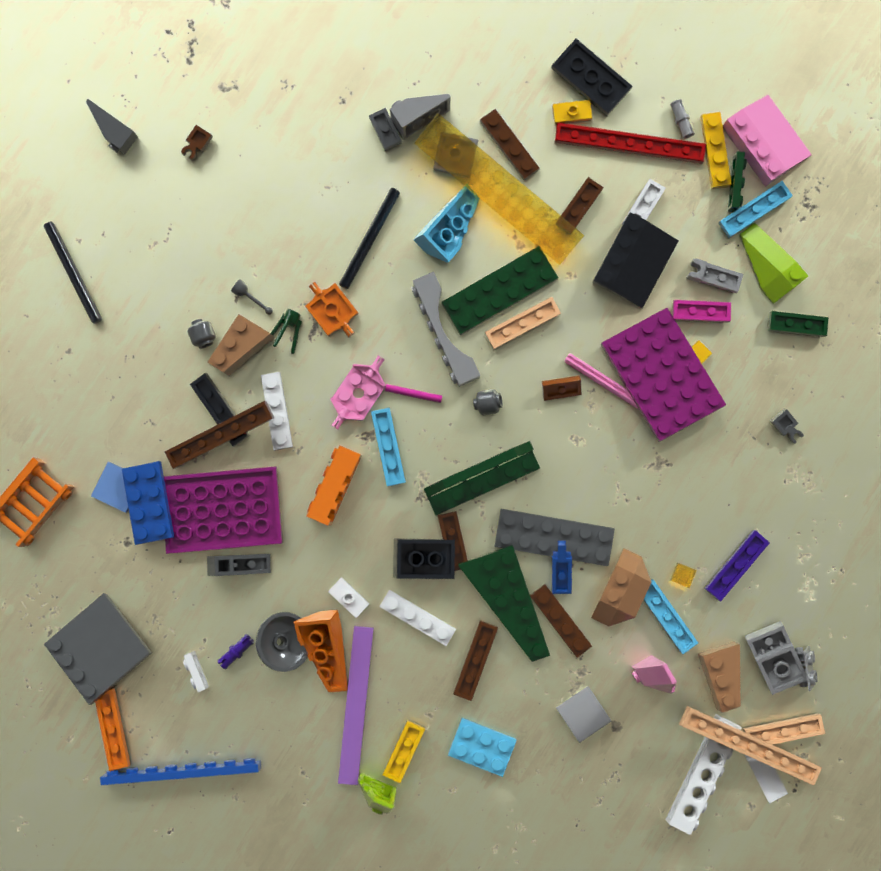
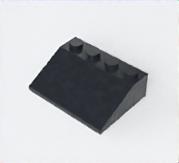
(635, 260)

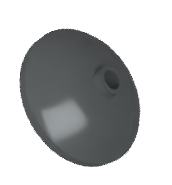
(289, 653)

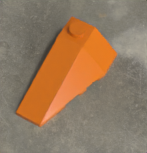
(324, 644)

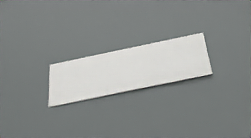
(767, 779)

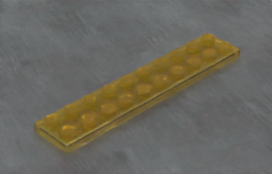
(499, 189)

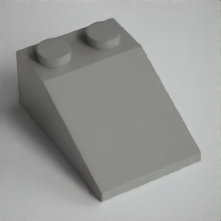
(417, 112)

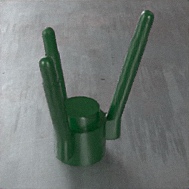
(289, 319)

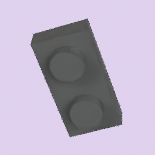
(385, 129)

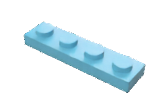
(755, 209)
(388, 447)
(669, 618)

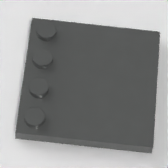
(97, 648)

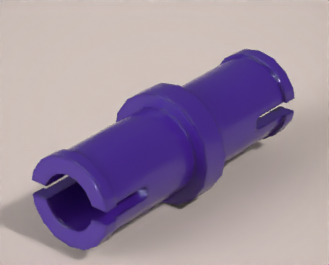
(235, 651)

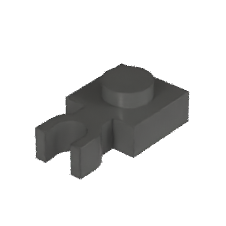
(785, 424)

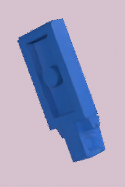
(561, 570)

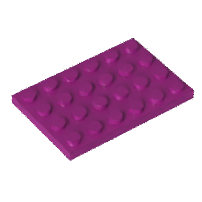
(663, 374)
(224, 510)

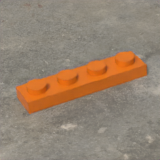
(112, 731)

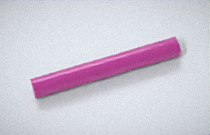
(413, 393)

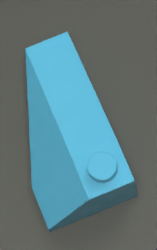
(446, 230)

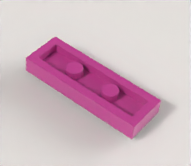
(701, 311)

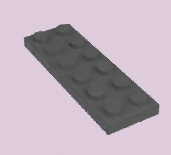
(541, 536)

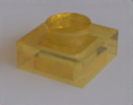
(683, 575)

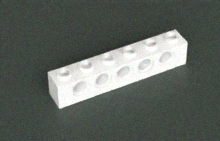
(693, 780)

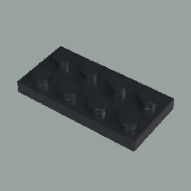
(591, 76)

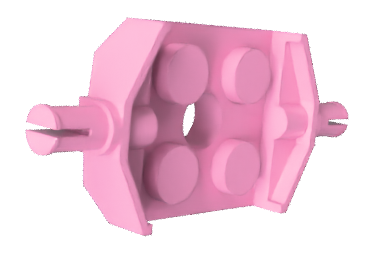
(363, 377)

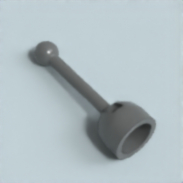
(240, 289)

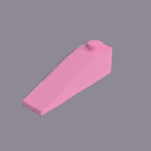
(654, 674)

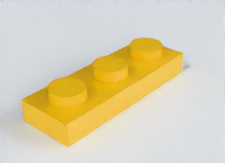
(403, 751)

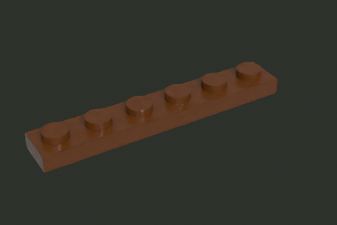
(219, 434)

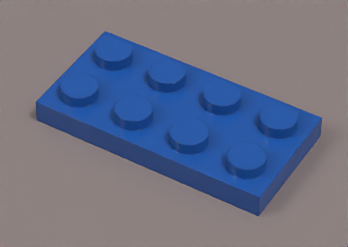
(148, 503)

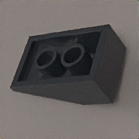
(424, 559)

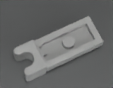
(715, 276)

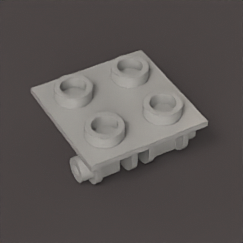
(809, 658)

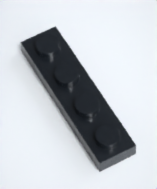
(215, 403)

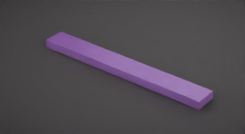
(355, 705)

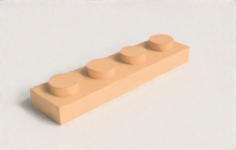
(522, 323)
(788, 729)

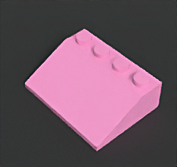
(766, 139)

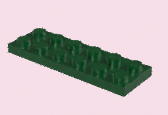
(499, 290)

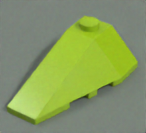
(772, 264)
(378, 794)

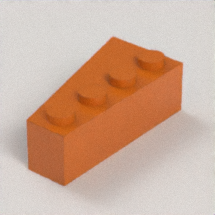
(334, 486)

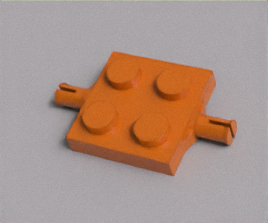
(331, 309)

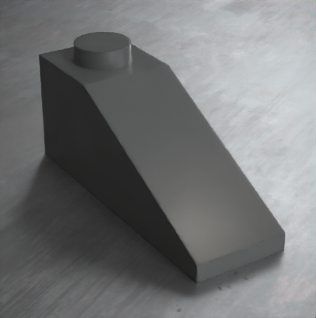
(115, 132)
(238, 564)

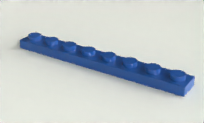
(190, 770)

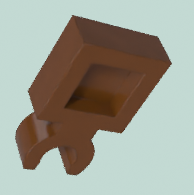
(197, 140)

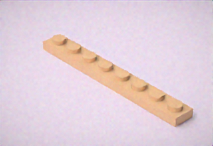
(750, 745)

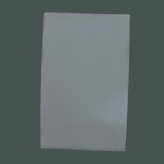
(776, 657)

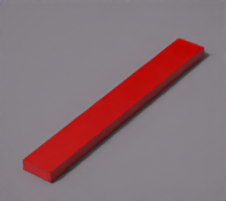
(630, 143)

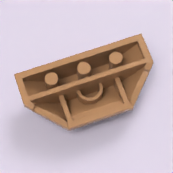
(623, 591)

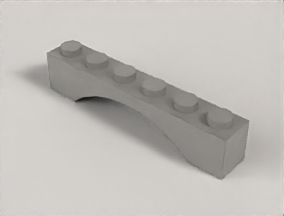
(429, 293)

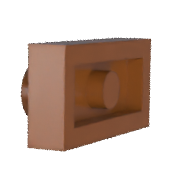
(561, 388)

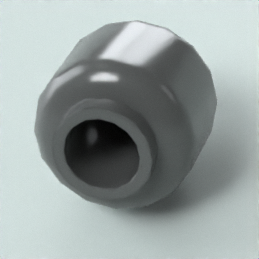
(201, 333)
(488, 402)

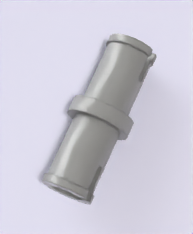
(682, 119)

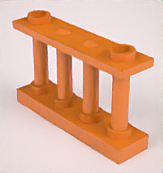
(21, 484)

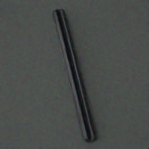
(369, 238)
(72, 272)

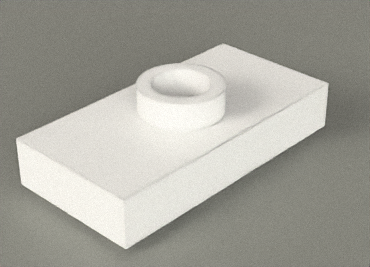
(348, 597)

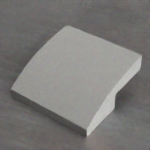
(583, 714)

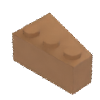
(239, 345)
(722, 674)

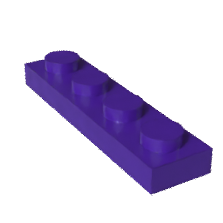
(737, 565)

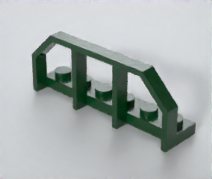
(484, 482)

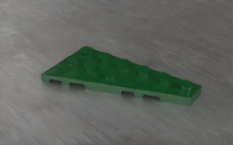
(503, 587)

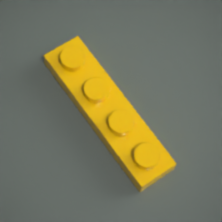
(715, 150)

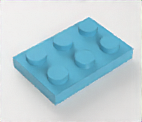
(482, 747)

